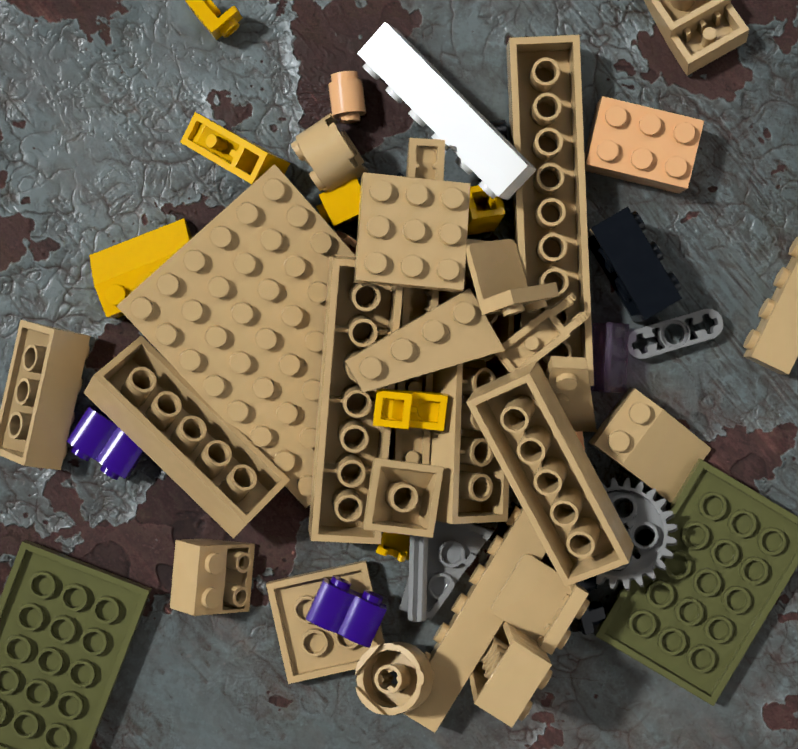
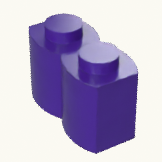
(106, 443)
(347, 611)

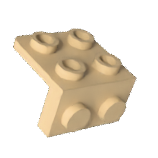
(501, 279)
(540, 604)

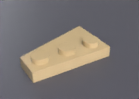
(572, 388)

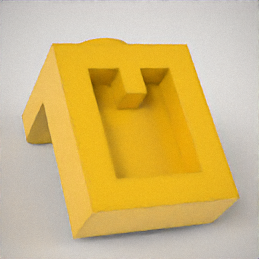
(207, 13)

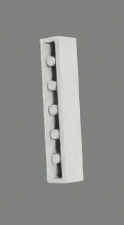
(446, 112)

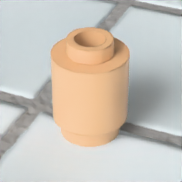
(347, 97)

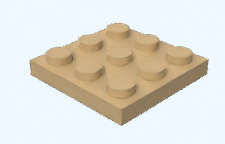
(412, 232)
(305, 647)

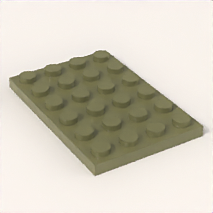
(716, 590)
(61, 647)

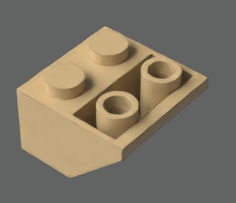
(211, 576)

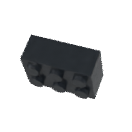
(633, 265)

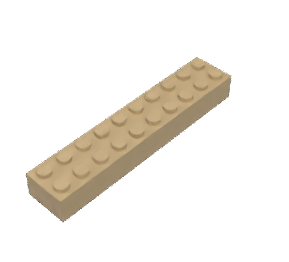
(552, 202)

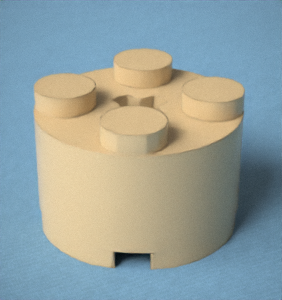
(329, 154)
(375, 678)

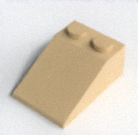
(649, 443)

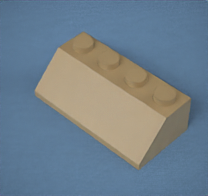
(41, 394)

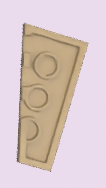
(432, 342)

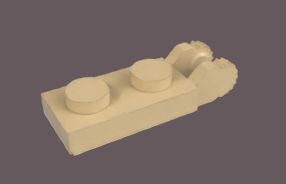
(539, 336)

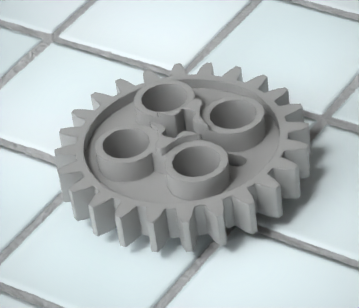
(645, 515)

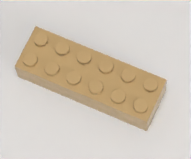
(185, 436)
(551, 474)

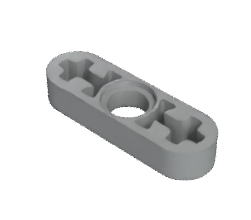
(694, 318)

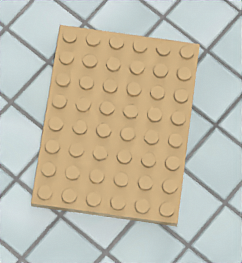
(247, 318)

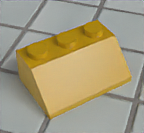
(129, 263)

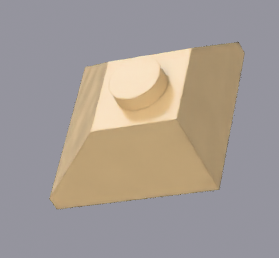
(403, 497)

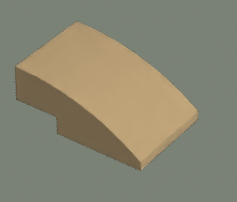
(698, 29)

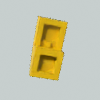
(410, 409)

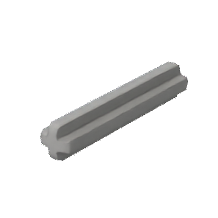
(417, 578)

